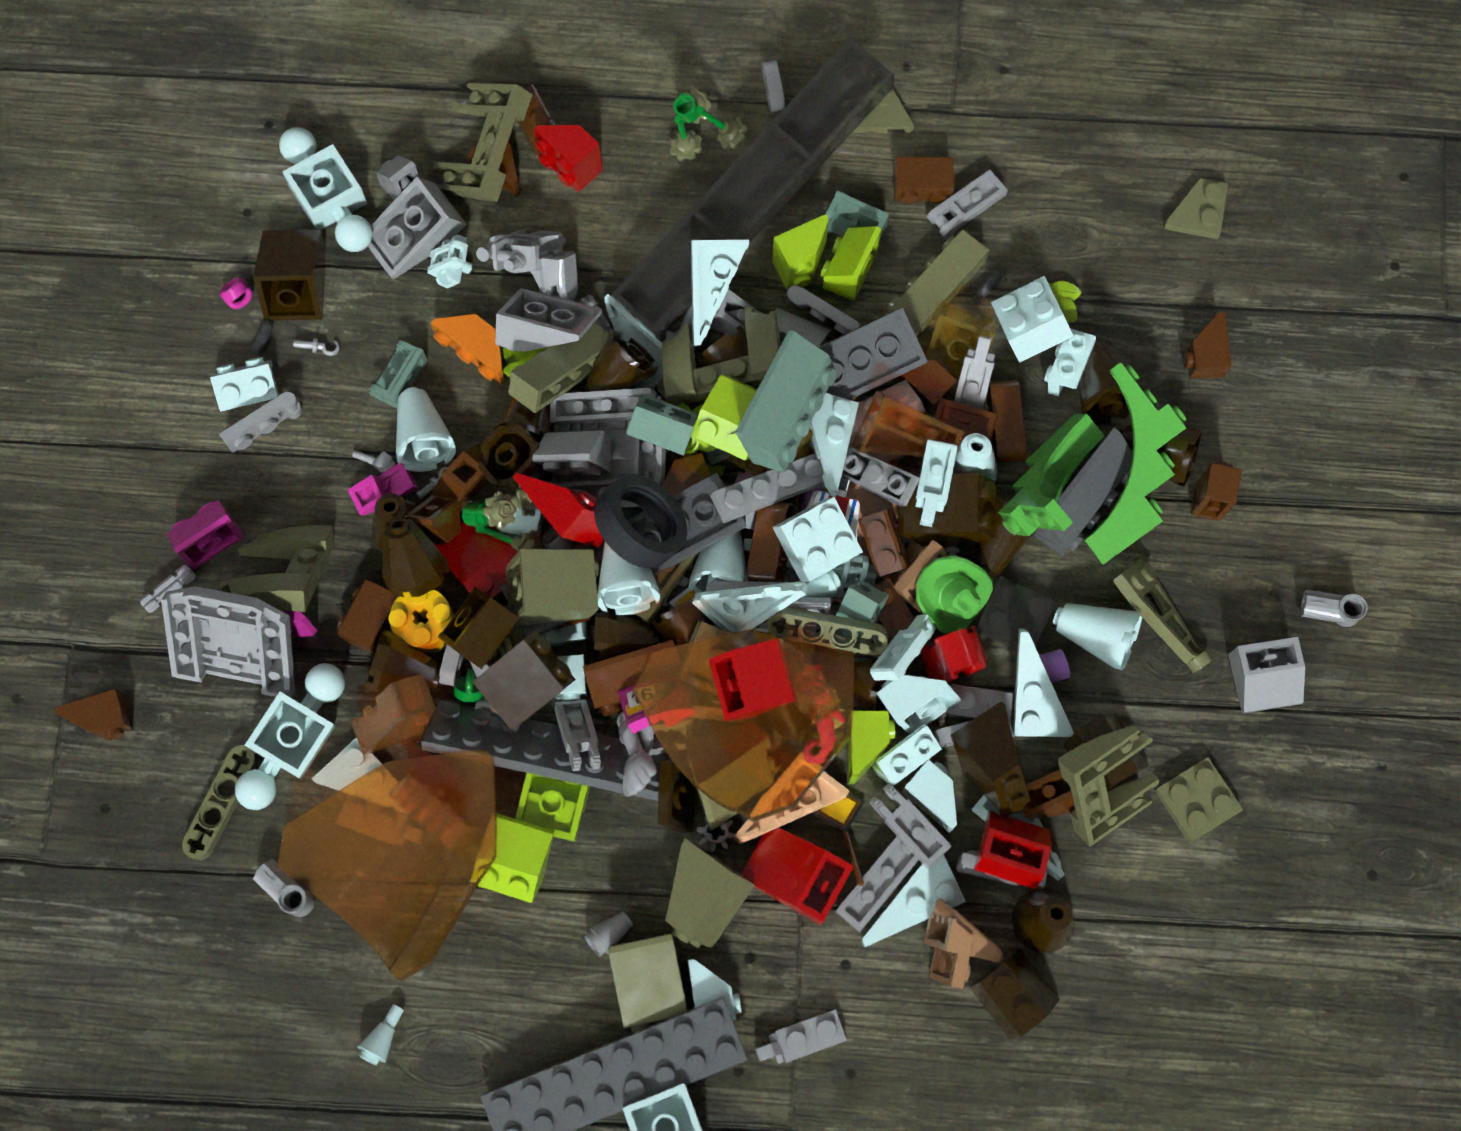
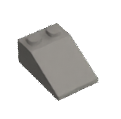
(413, 227)
(541, 321)

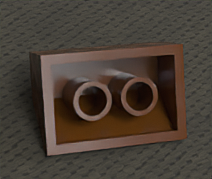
(615, 674)

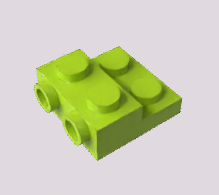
(553, 805)

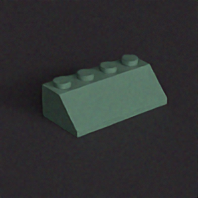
(786, 402)

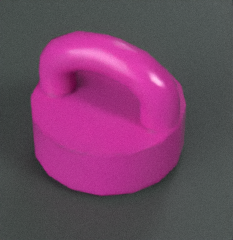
(233, 290)

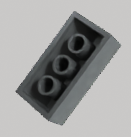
(1089, 491)

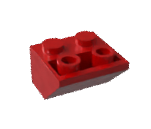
(569, 153)
(752, 680)
(1014, 850)

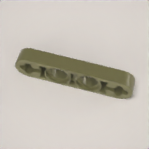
(826, 635)
(216, 800)

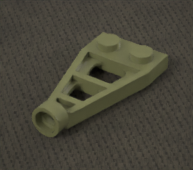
(1140, 580)

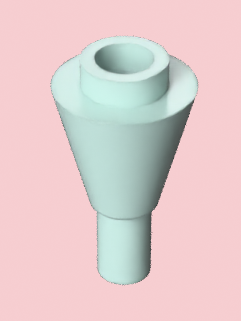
(378, 1042)

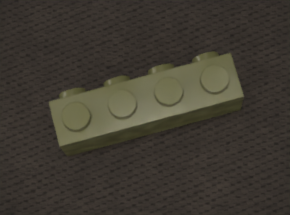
(556, 369)

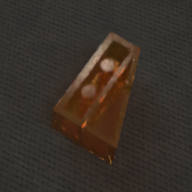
(901, 428)
(397, 718)

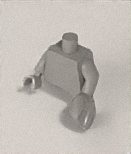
(639, 765)

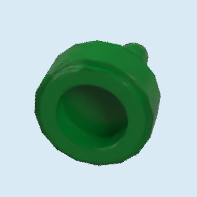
(465, 689)

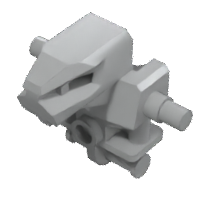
(535, 253)

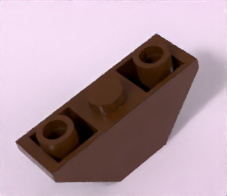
(462, 477)

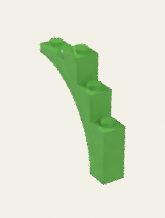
(1151, 429)
(1050, 469)

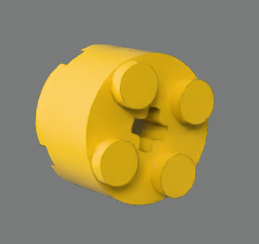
(409, 610)

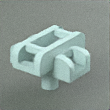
(450, 261)
(849, 570)

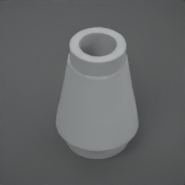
(608, 933)

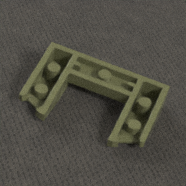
(501, 107)
(689, 385)
(289, 591)
(1084, 770)

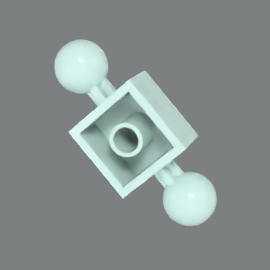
(325, 188)
(289, 736)

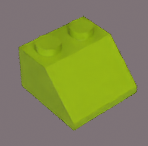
(800, 251)
(851, 261)
(722, 415)
(869, 740)
(519, 860)

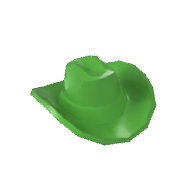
(952, 592)

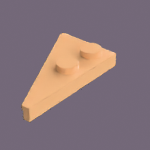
(821, 794)

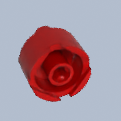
(954, 654)

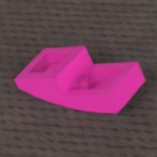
(368, 491)

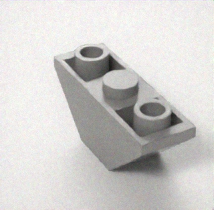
(879, 477)

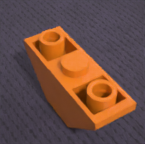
(473, 343)

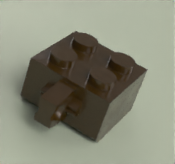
(479, 628)

